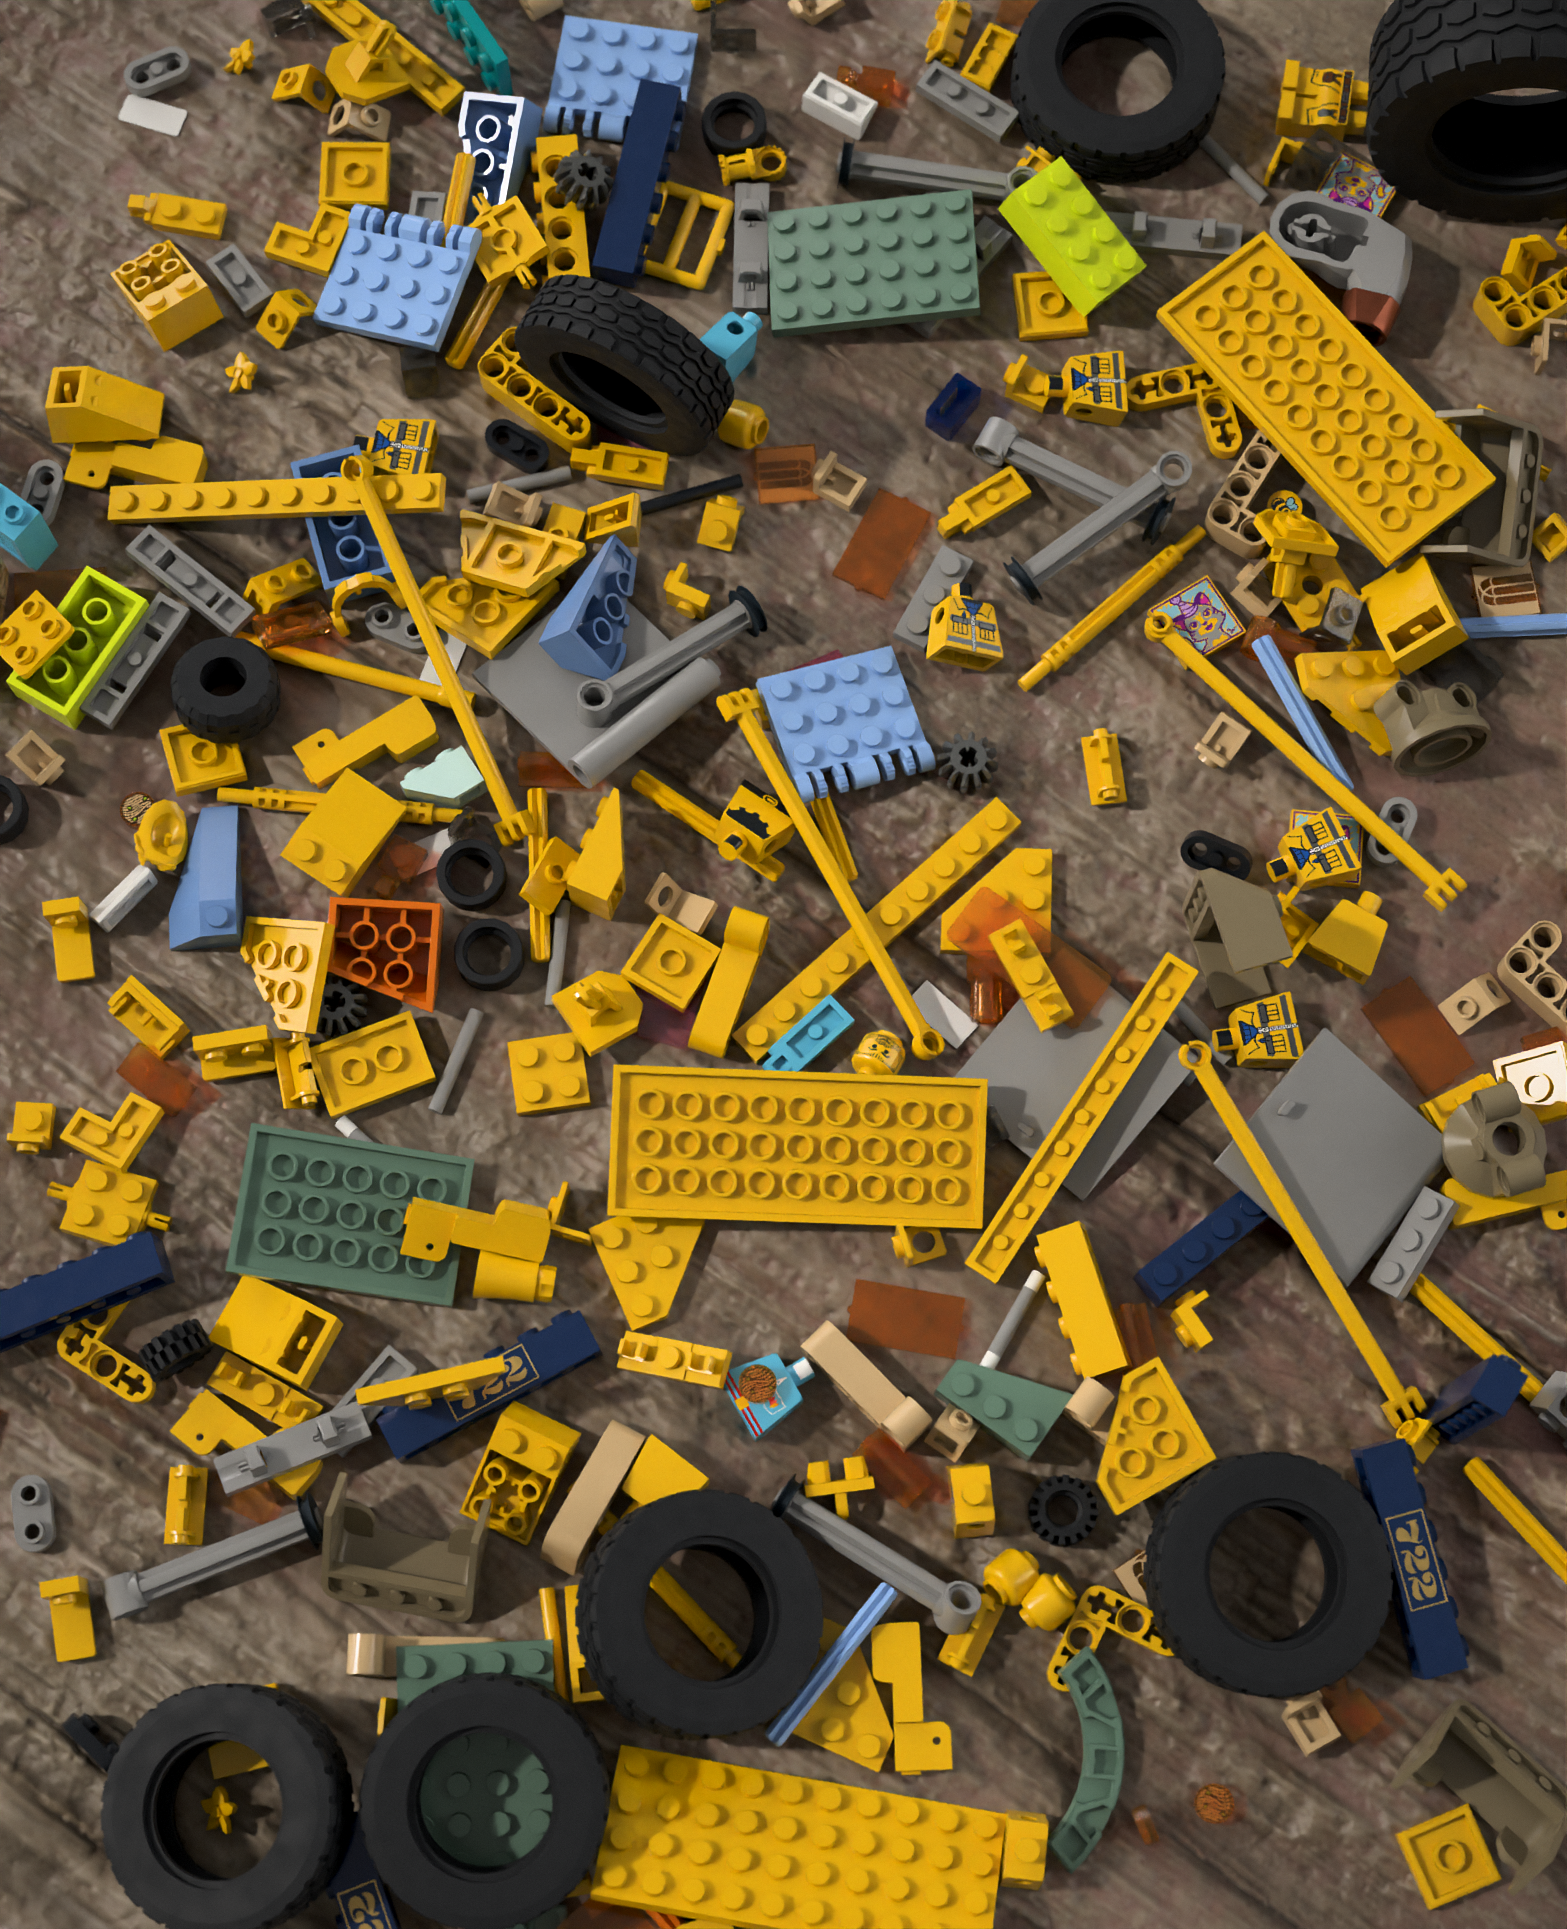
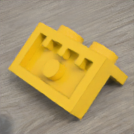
(235, 1053)

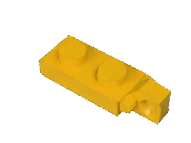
(180, 214)
(622, 465)
(984, 503)

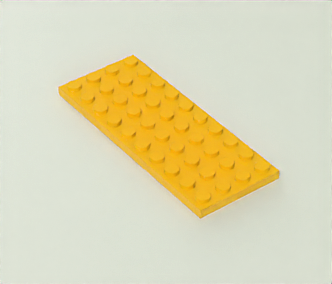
(1325, 398)
(797, 1146)
(791, 1850)

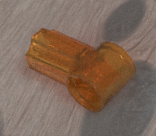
(1288, 644)
(984, 993)

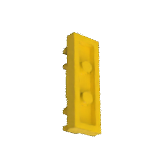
(1031, 975)
(674, 1360)
(262, 1392)

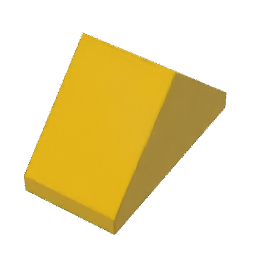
(617, 517)

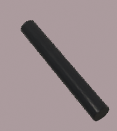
(691, 494)

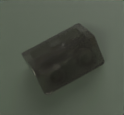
(1467, 666)

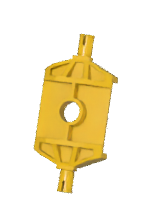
(1309, 608)

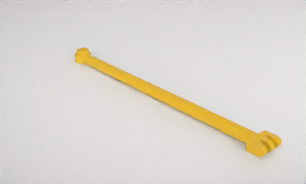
(741, 706)
(514, 823)
(1437, 882)
(1398, 1396)

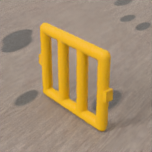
(715, 244)

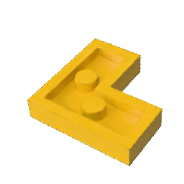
(314, 249)
(115, 1141)

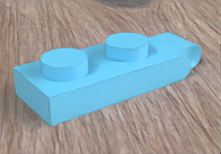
(809, 1037)

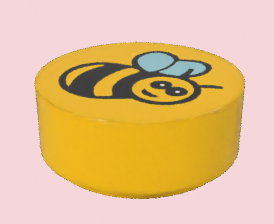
(1285, 501)

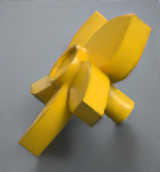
(241, 57)
(242, 372)
(219, 1809)

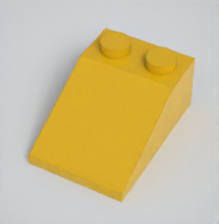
(344, 833)

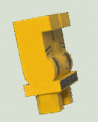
(1320, 100)

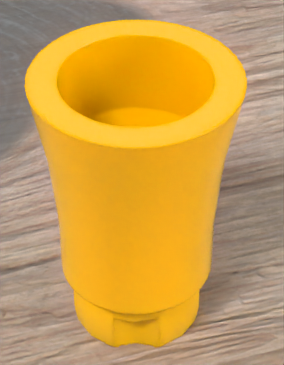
(513, 1278)

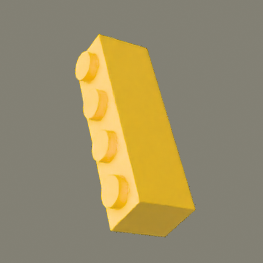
(1083, 1301)

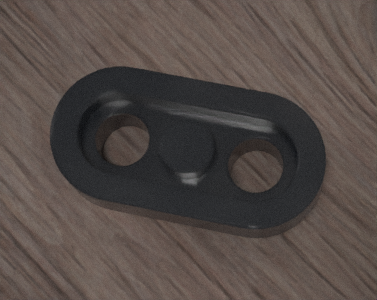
(520, 446)
(1216, 855)
(84, 1732)

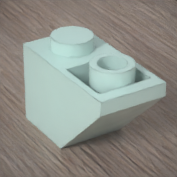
(446, 782)

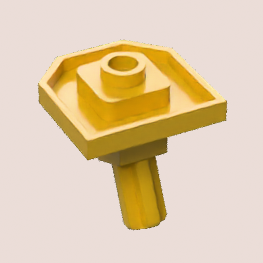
(366, 69)
(1291, 540)
(600, 1010)

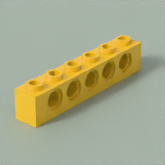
(560, 221)

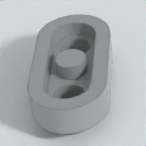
(157, 71)
(44, 496)
(395, 629)
(1409, 814)
(34, 1512)

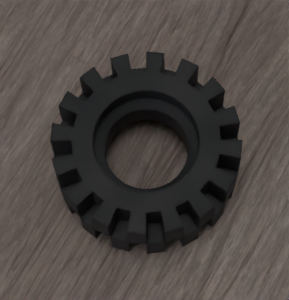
(175, 1350)
(1085, 1503)

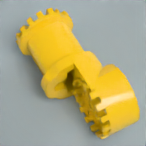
(750, 165)

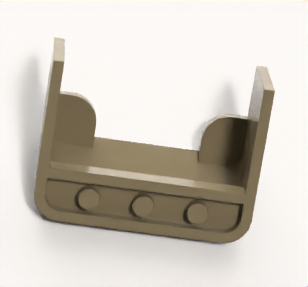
(1501, 520)
(1234, 935)
(399, 1568)
(1497, 1783)

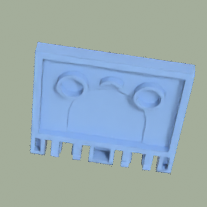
(602, 69)
(397, 282)
(846, 718)

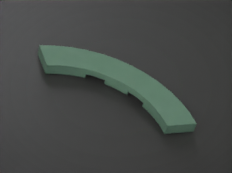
(1101, 1764)

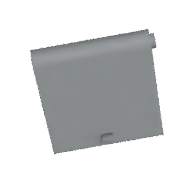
(545, 699)
(1039, 1073)
(1342, 1151)

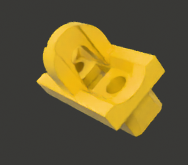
(855, 1479)

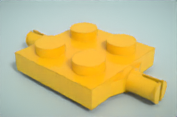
(508, 241)
(108, 1205)

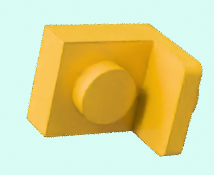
(1026, 385)
(32, 1127)

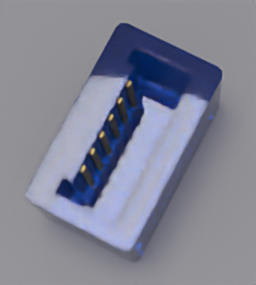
(953, 407)

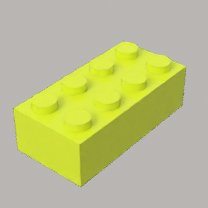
(1071, 236)
(102, 621)

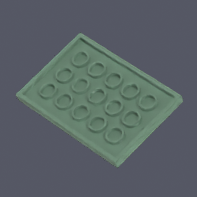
(873, 263)
(335, 1214)
(483, 1791)

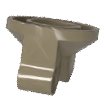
(1431, 727)
(1472, 1154)

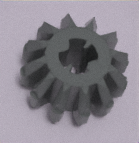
(583, 180)
(967, 749)
(344, 1015)

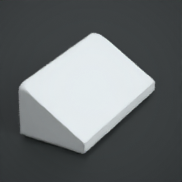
(838, 106)
(124, 898)

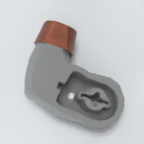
(1349, 252)

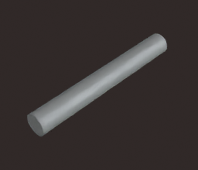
(1234, 169)
(523, 483)
(558, 951)
(1200, 1030)
(455, 1061)

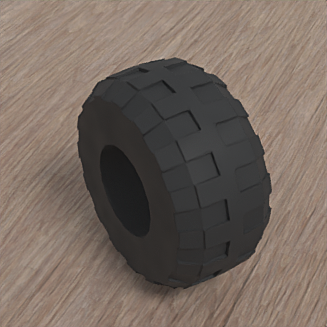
(225, 717)

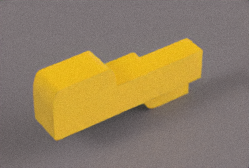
(165, 463)
(400, 732)
(1479, 1209)
(512, 1231)
(219, 1423)
(898, 1662)

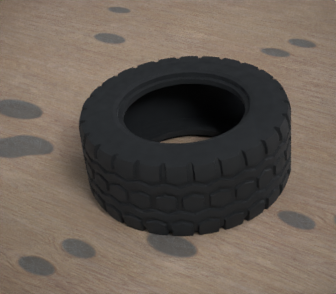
(1440, 129)

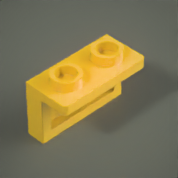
(1296, 925)

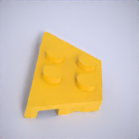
(512, 554)
(421, 1389)

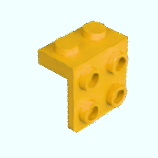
(33, 634)

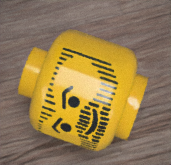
(879, 1054)

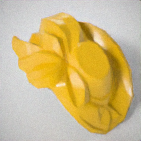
(162, 836)

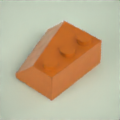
(388, 947)

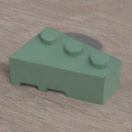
(1006, 1406)

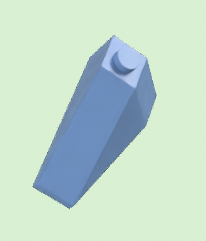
(500, 137)
(590, 621)
(209, 892)

